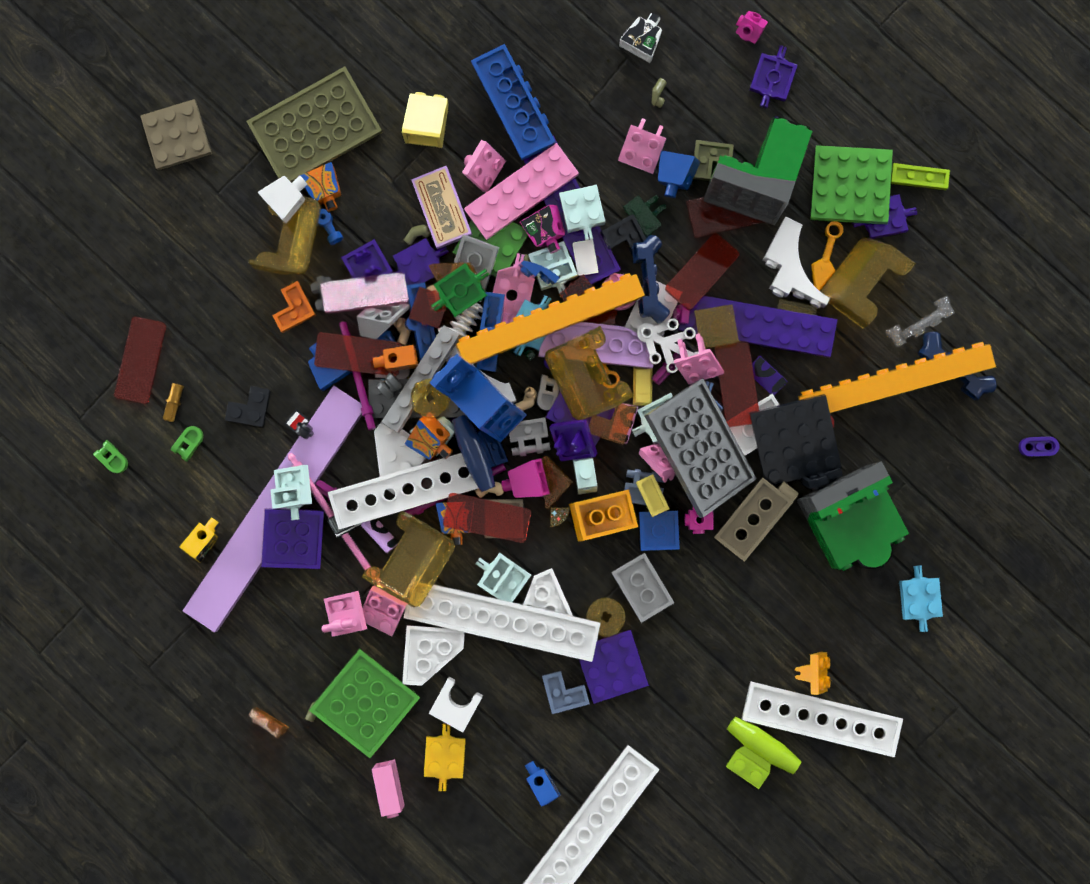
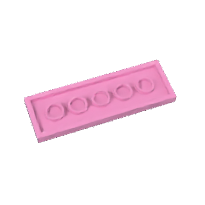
(521, 191)

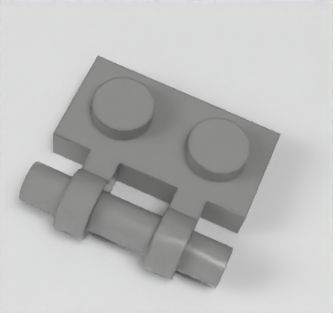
(530, 430)

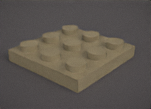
(176, 134)

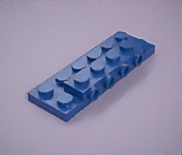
(514, 102)

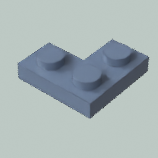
(562, 698)

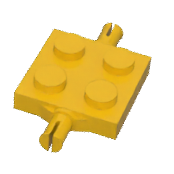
(444, 757)

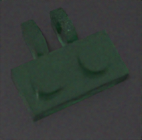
(643, 215)

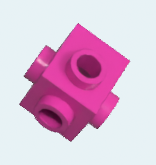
(751, 26)
(698, 528)

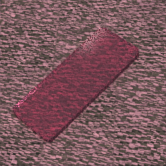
(364, 292)

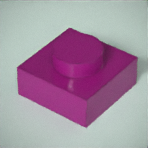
(681, 314)

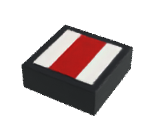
(294, 418)

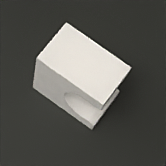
(452, 713)

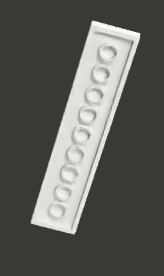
(507, 622)
(595, 820)

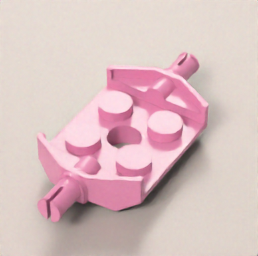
(513, 279)

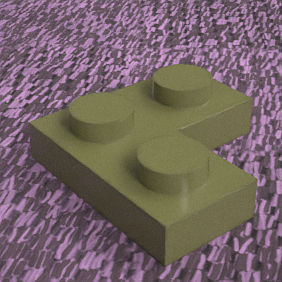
(709, 153)

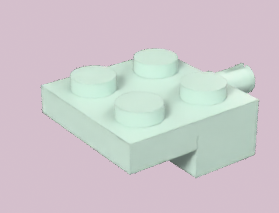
(582, 210)
(558, 263)
(291, 489)
(502, 578)

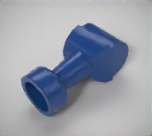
(325, 221)

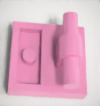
(383, 610)
(344, 614)

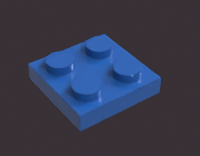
(659, 531)

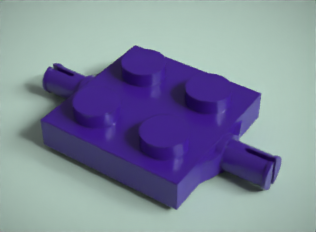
(773, 77)
(896, 222)
(416, 260)

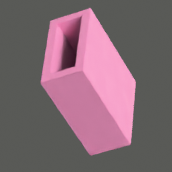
(388, 788)

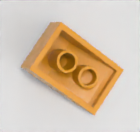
(603, 515)

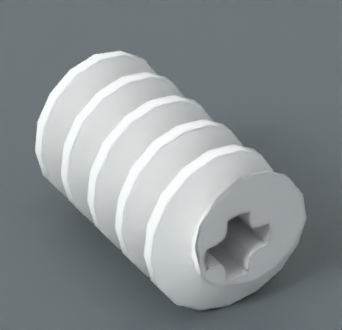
(466, 319)

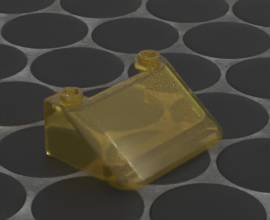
(413, 563)

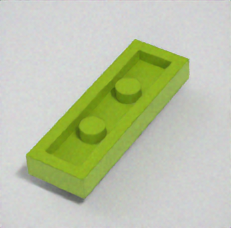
(920, 176)

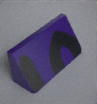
(767, 376)

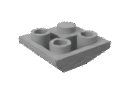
(377, 320)

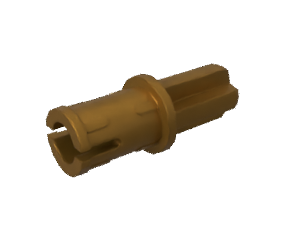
(173, 402)

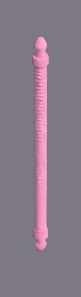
(362, 560)

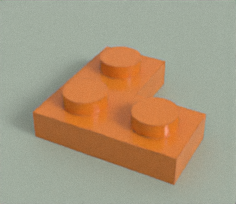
(298, 310)

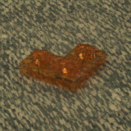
(616, 428)

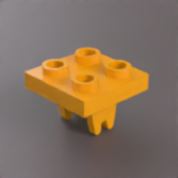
(816, 673)

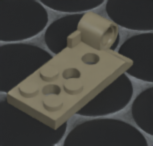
(781, 500)

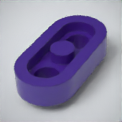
(1038, 446)

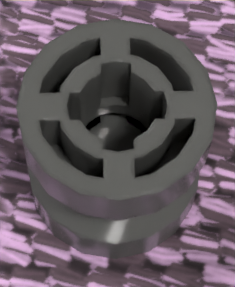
(389, 385)

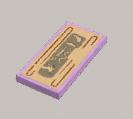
(441, 207)

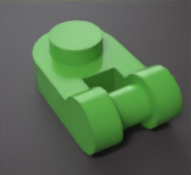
(193, 437)
(116, 462)

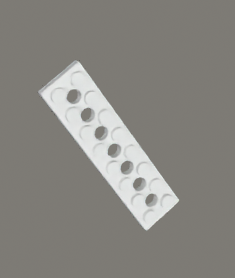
(401, 501)
(810, 727)

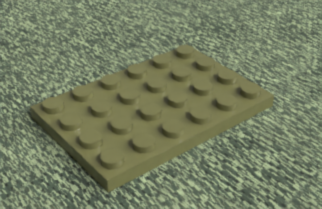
(314, 125)

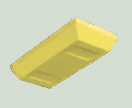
(642, 386)
(652, 495)

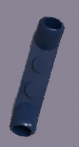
(649, 304)
(973, 386)

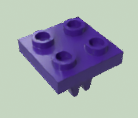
(367, 261)
(573, 440)

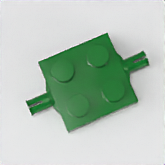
(460, 290)

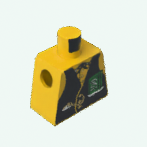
(198, 547)

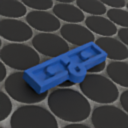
(423, 334)

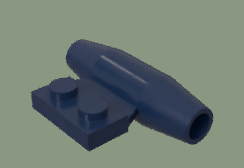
(479, 452)

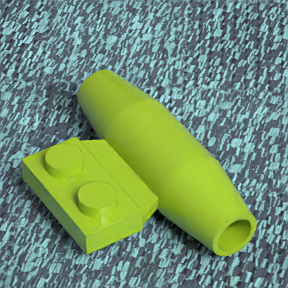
(758, 753)

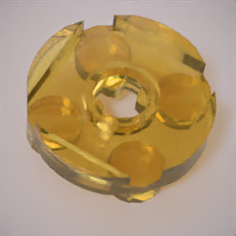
(421, 405)
(611, 607)

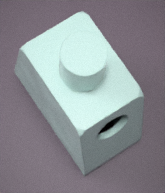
(585, 475)

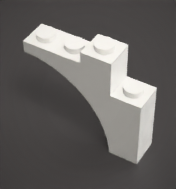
(791, 277)

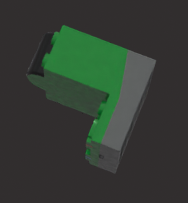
(766, 188)
(855, 519)

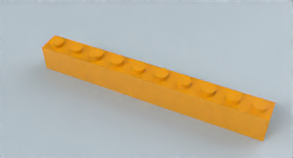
(550, 320)
(906, 377)

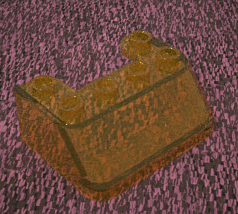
(295, 242)
(859, 275)
(583, 377)

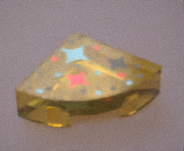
(558, 516)

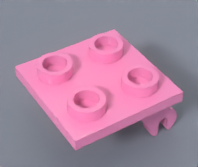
(642, 148)
(697, 366)

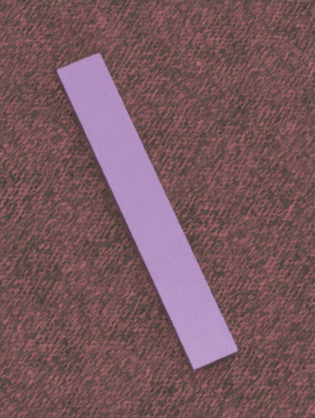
(243, 553)

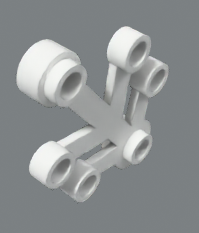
(666, 343)

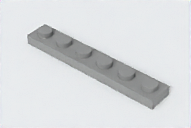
(427, 368)

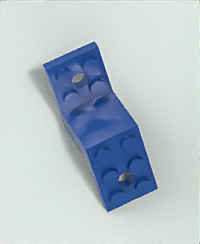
(478, 398)

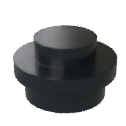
(304, 430)

